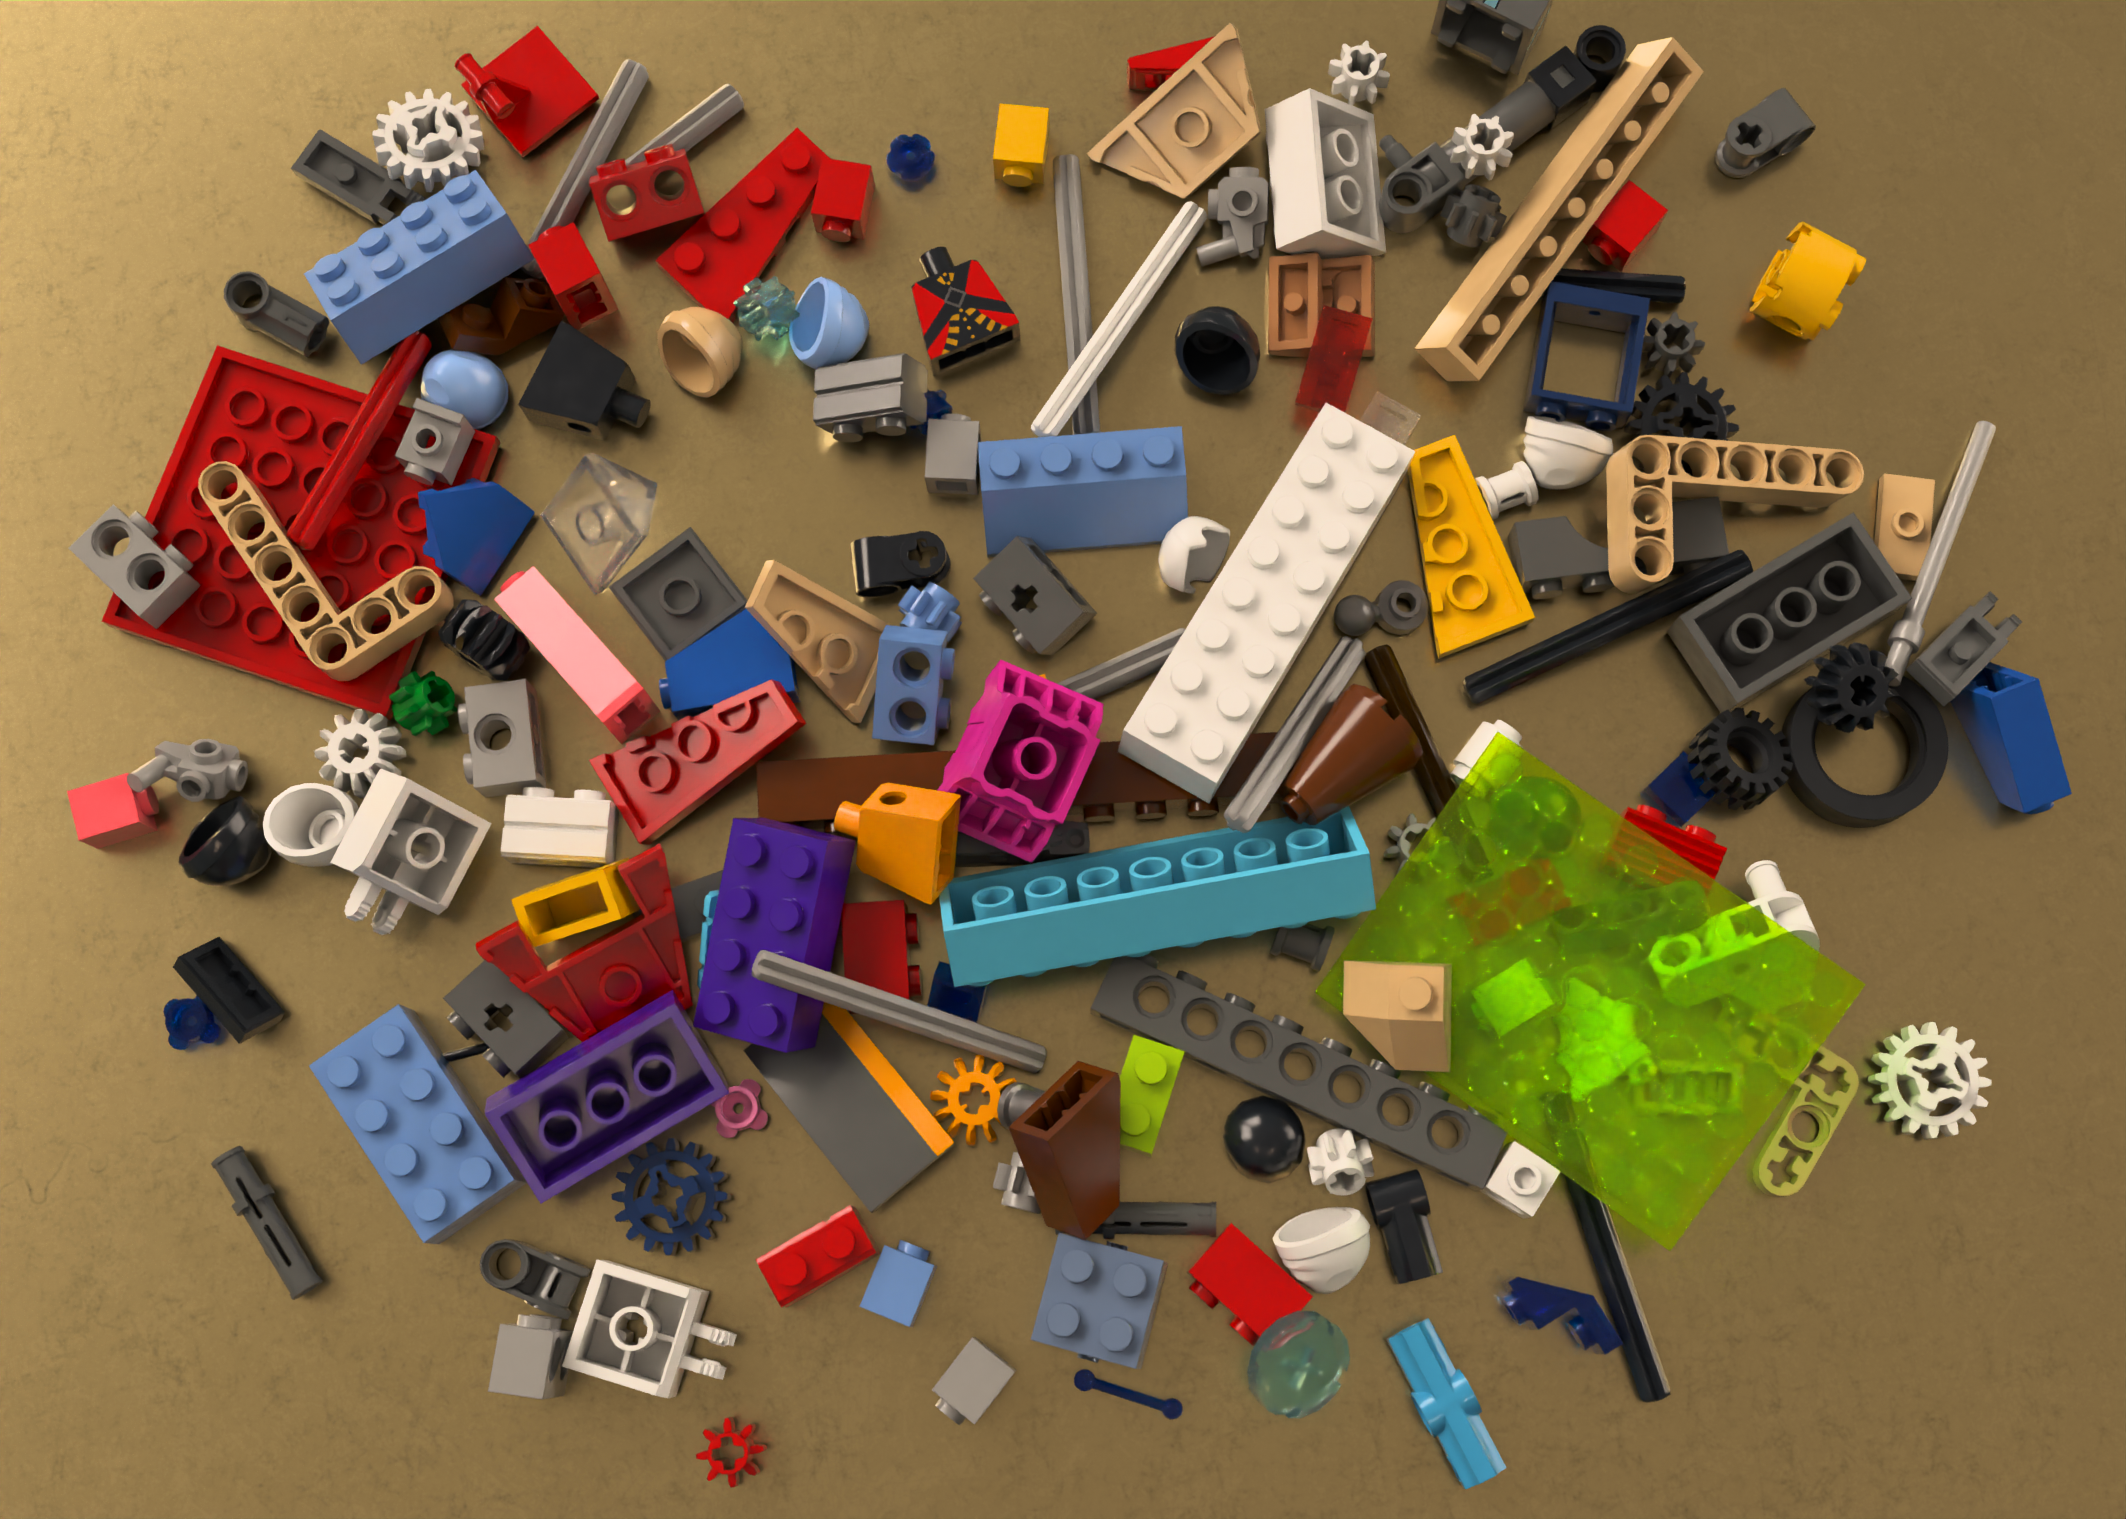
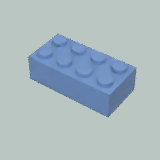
(418, 266)
(418, 1124)

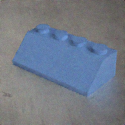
(1083, 489)

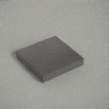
(679, 594)

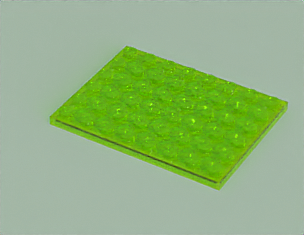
(1601, 988)

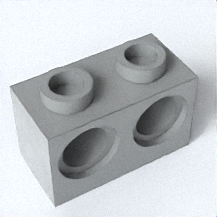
(131, 570)
(531, 1358)

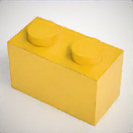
(575, 904)

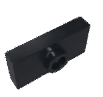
(228, 989)

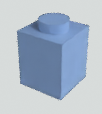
(899, 1283)

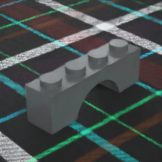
(1556, 557)

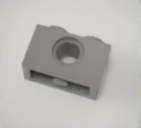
(520, 762)

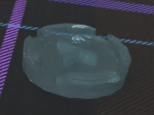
(1298, 1364)

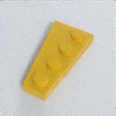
(1463, 559)

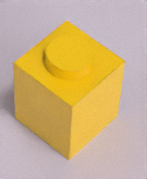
(1021, 144)

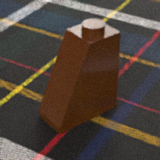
(1073, 1149)

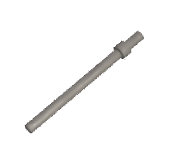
(1908, 632)

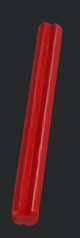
(358, 441)

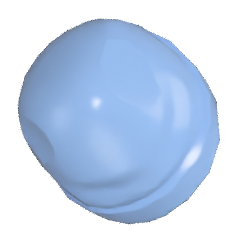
(829, 325)
(465, 385)

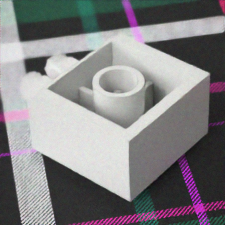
(410, 847)
(672, 1317)

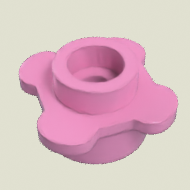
(752, 1114)

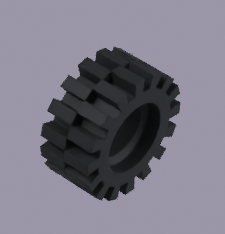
(1724, 775)

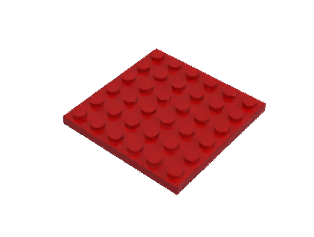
(281, 436)

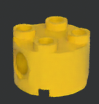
(1804, 282)

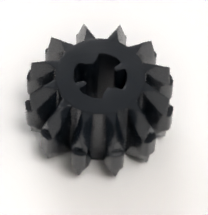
(484, 639)
(1865, 674)

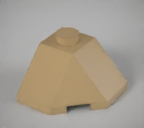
(1402, 1011)

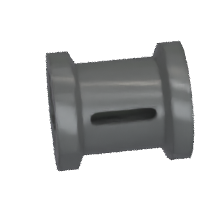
(1304, 943)

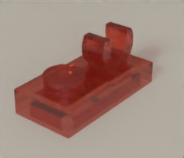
(1333, 359)

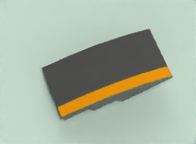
(855, 1107)

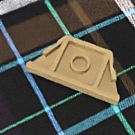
(1189, 122)

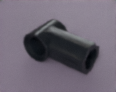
(1401, 1211)

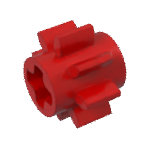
(723, 1465)

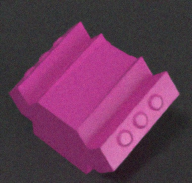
(1021, 759)

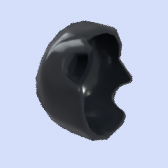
(1264, 1139)

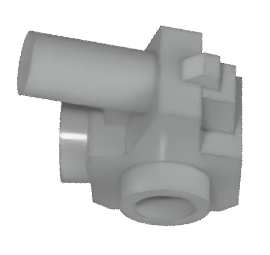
(1243, 210)
(200, 769)

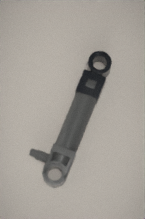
(1545, 99)

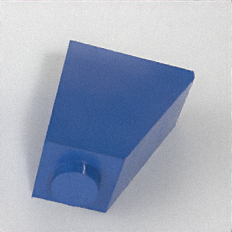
(725, 664)
(2013, 738)

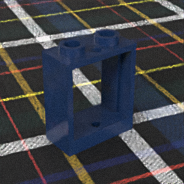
(1597, 310)

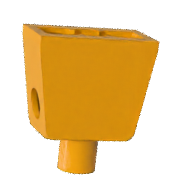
(905, 837)

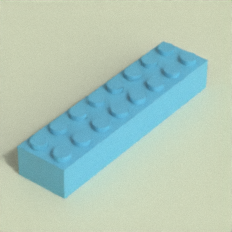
(1154, 897)

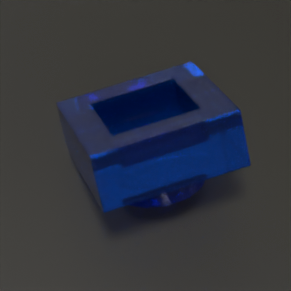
(1677, 791)
(959, 1001)

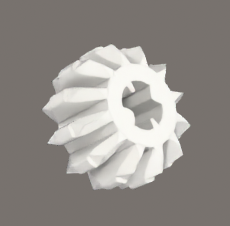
(361, 734)

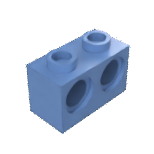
(901, 683)

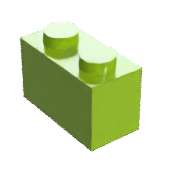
(1145, 1092)

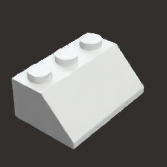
(1324, 177)

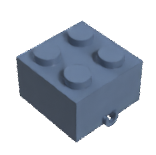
(1099, 1301)

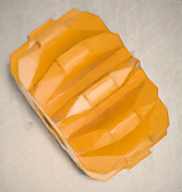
(964, 1087)

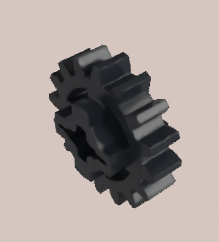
(1688, 404)

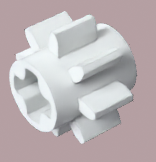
(1355, 85)
(1487, 136)
(1340, 1162)

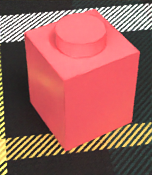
(112, 811)

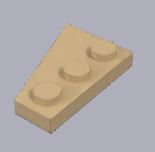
(822, 634)

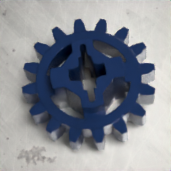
(649, 1205)

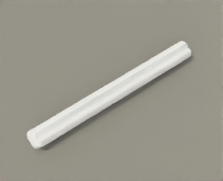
(1119, 321)

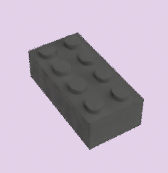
(1788, 613)

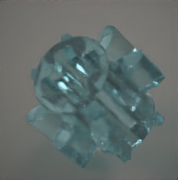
(766, 308)

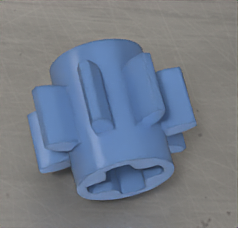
(930, 609)

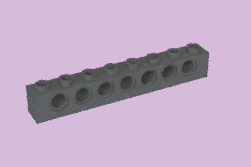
(1465, 1163)

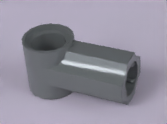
(276, 313)

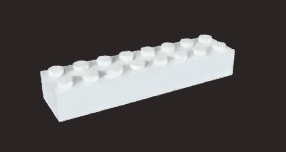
(1265, 603)

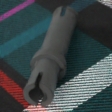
(234, 1171)
(1159, 1219)

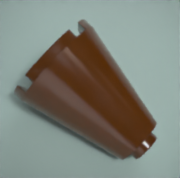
(1348, 757)

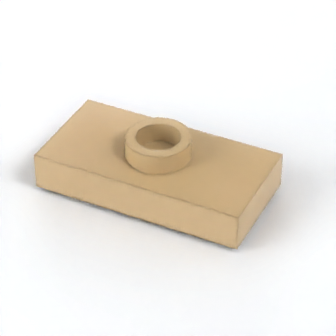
(1904, 522)

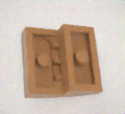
(1300, 289)

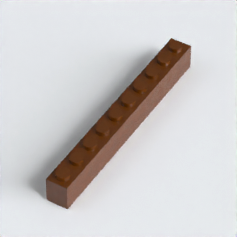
(813, 789)

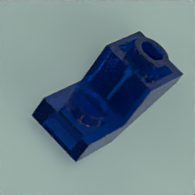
(1542, 1303)

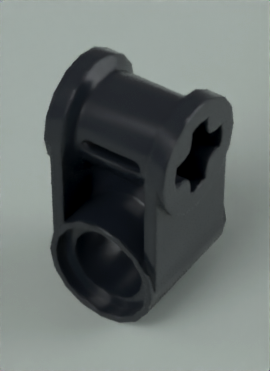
(891, 563)

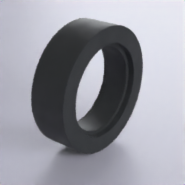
(1835, 804)

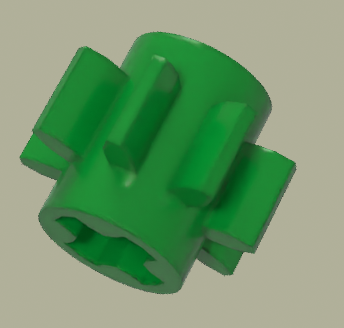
(423, 703)

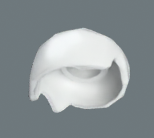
(1192, 552)

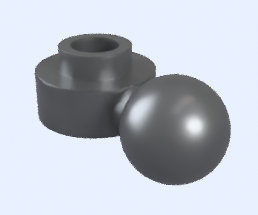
(1357, 614)

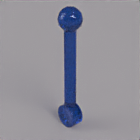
(1086, 1380)

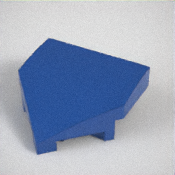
(472, 529)

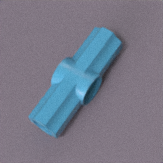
(1446, 1404)

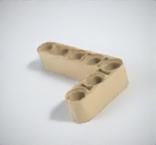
(1711, 478)
(303, 586)

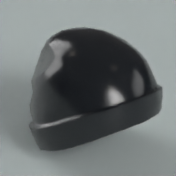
(1217, 350)
(226, 845)

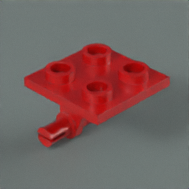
(527, 90)

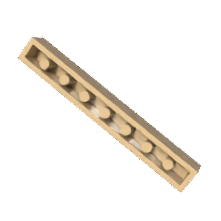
(1559, 210)

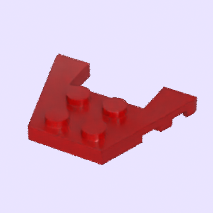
(612, 972)

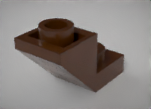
(516, 315)

